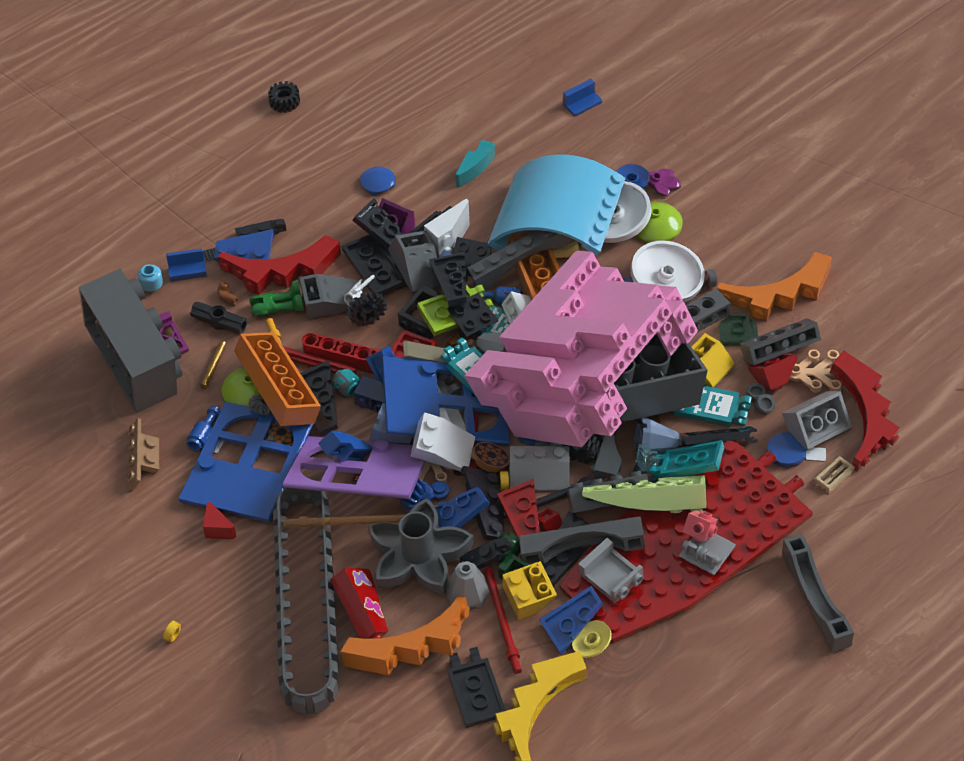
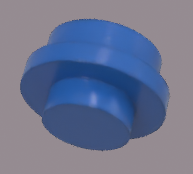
(440, 490)

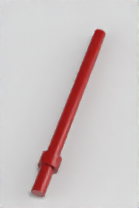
(511, 652)

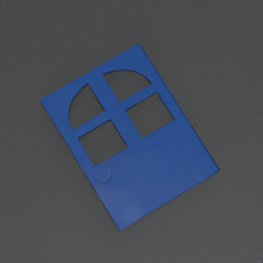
(413, 389)
(240, 487)

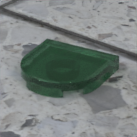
(737, 329)

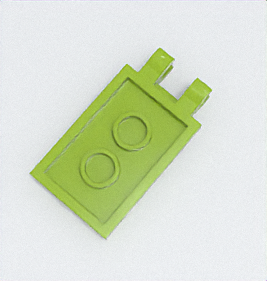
(436, 314)

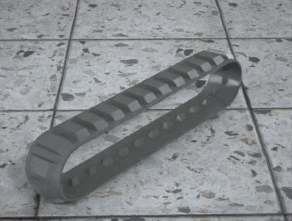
(321, 699)

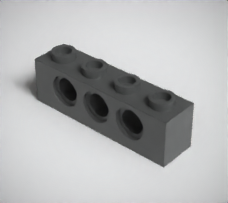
(709, 309)
(780, 341)
(579, 503)

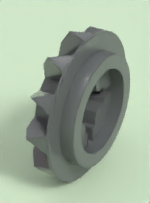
(257, 406)

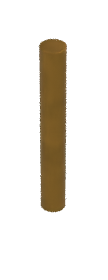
(213, 364)

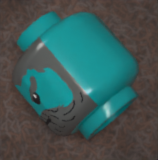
(346, 382)

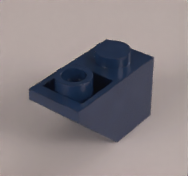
(369, 394)

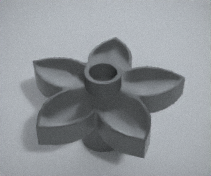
(418, 548)

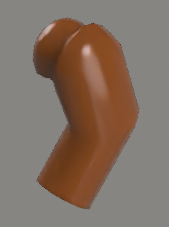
(224, 294)

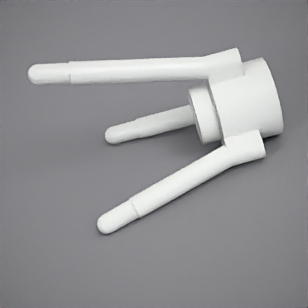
(356, 290)

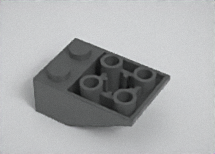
(412, 256)
(324, 294)

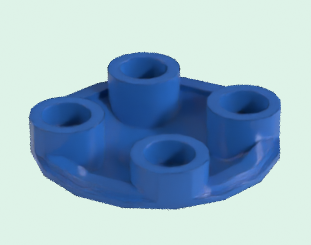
(377, 180)

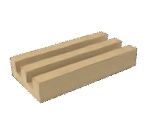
(824, 484)

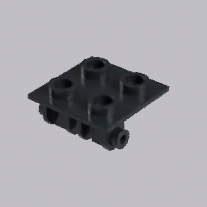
(473, 251)
(472, 316)

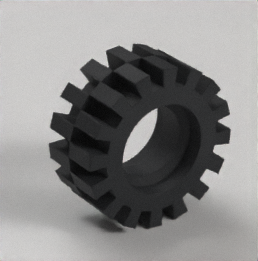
(284, 90)
(584, 453)

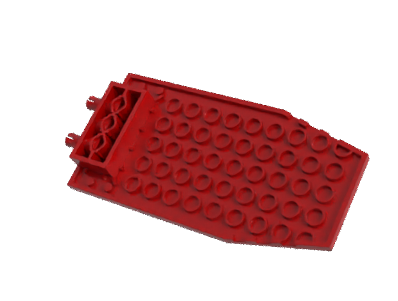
(751, 512)

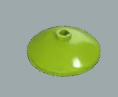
(663, 224)
(237, 388)

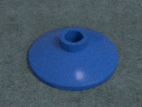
(634, 174)

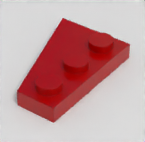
(521, 508)

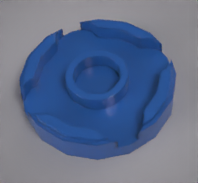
(786, 449)

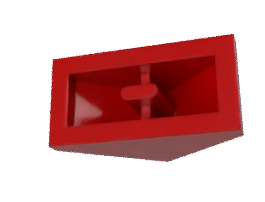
(217, 525)

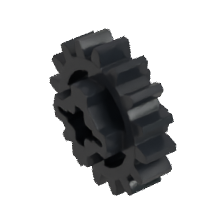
(366, 308)

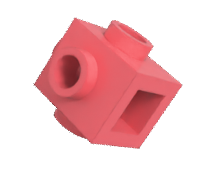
(700, 526)

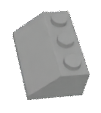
(818, 419)
(542, 463)

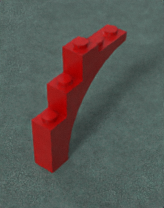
(283, 270)
(864, 387)

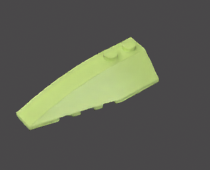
(665, 495)

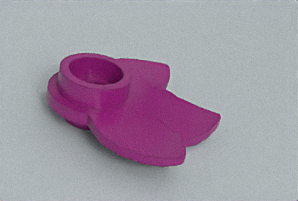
(663, 181)

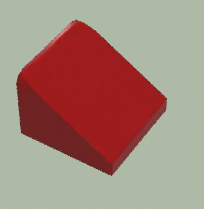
(549, 520)

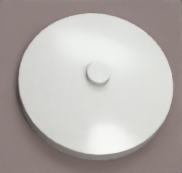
(630, 214)
(669, 265)

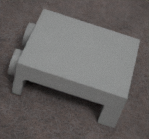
(610, 571)

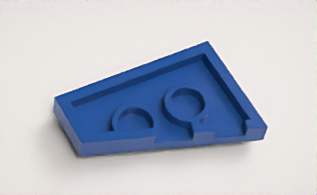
(248, 246)
(462, 508)

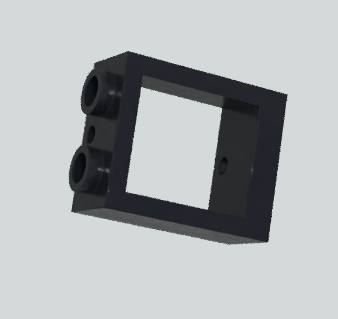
(410, 323)

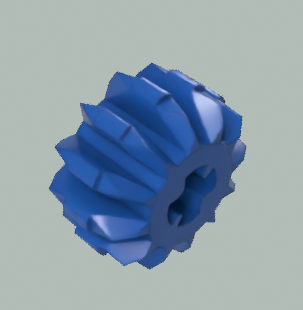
(421, 491)

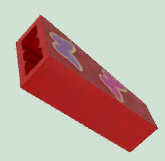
(361, 601)

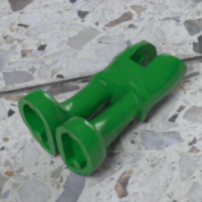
(267, 303)

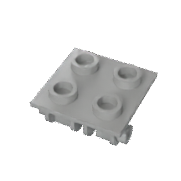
(707, 554)

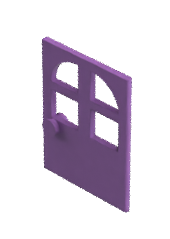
(386, 473)

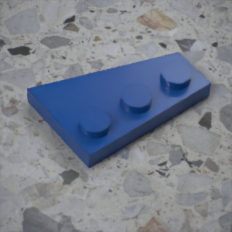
(571, 618)

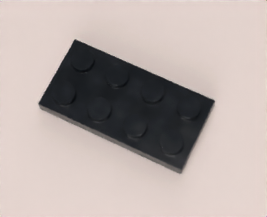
(370, 259)

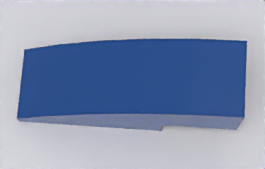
(345, 446)

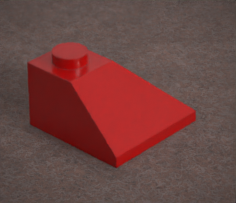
(774, 371)

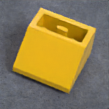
(714, 358)
(528, 590)

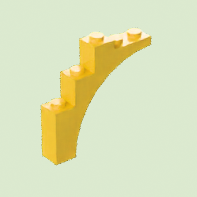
(529, 700)

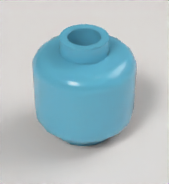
(150, 277)

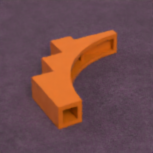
(784, 294)
(412, 647)

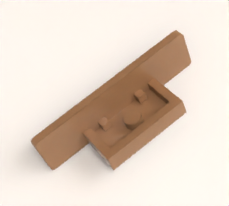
(143, 454)

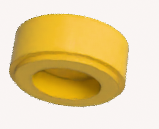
(504, 479)
(172, 631)

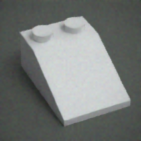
(448, 227)
(442, 443)

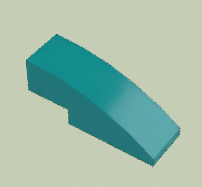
(475, 163)

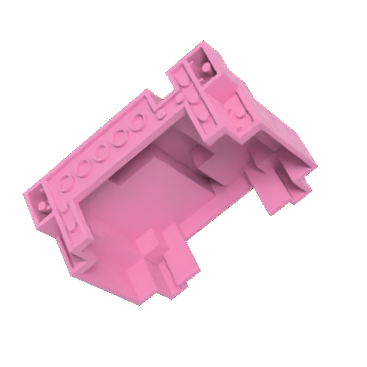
(573, 348)

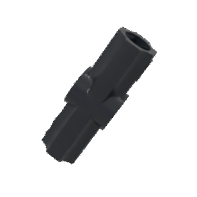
(218, 317)

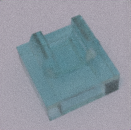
(646, 457)

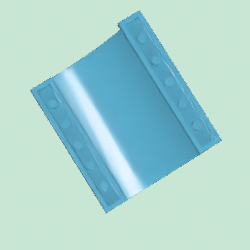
(560, 197)

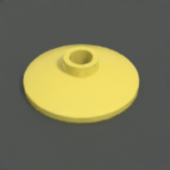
(592, 639)

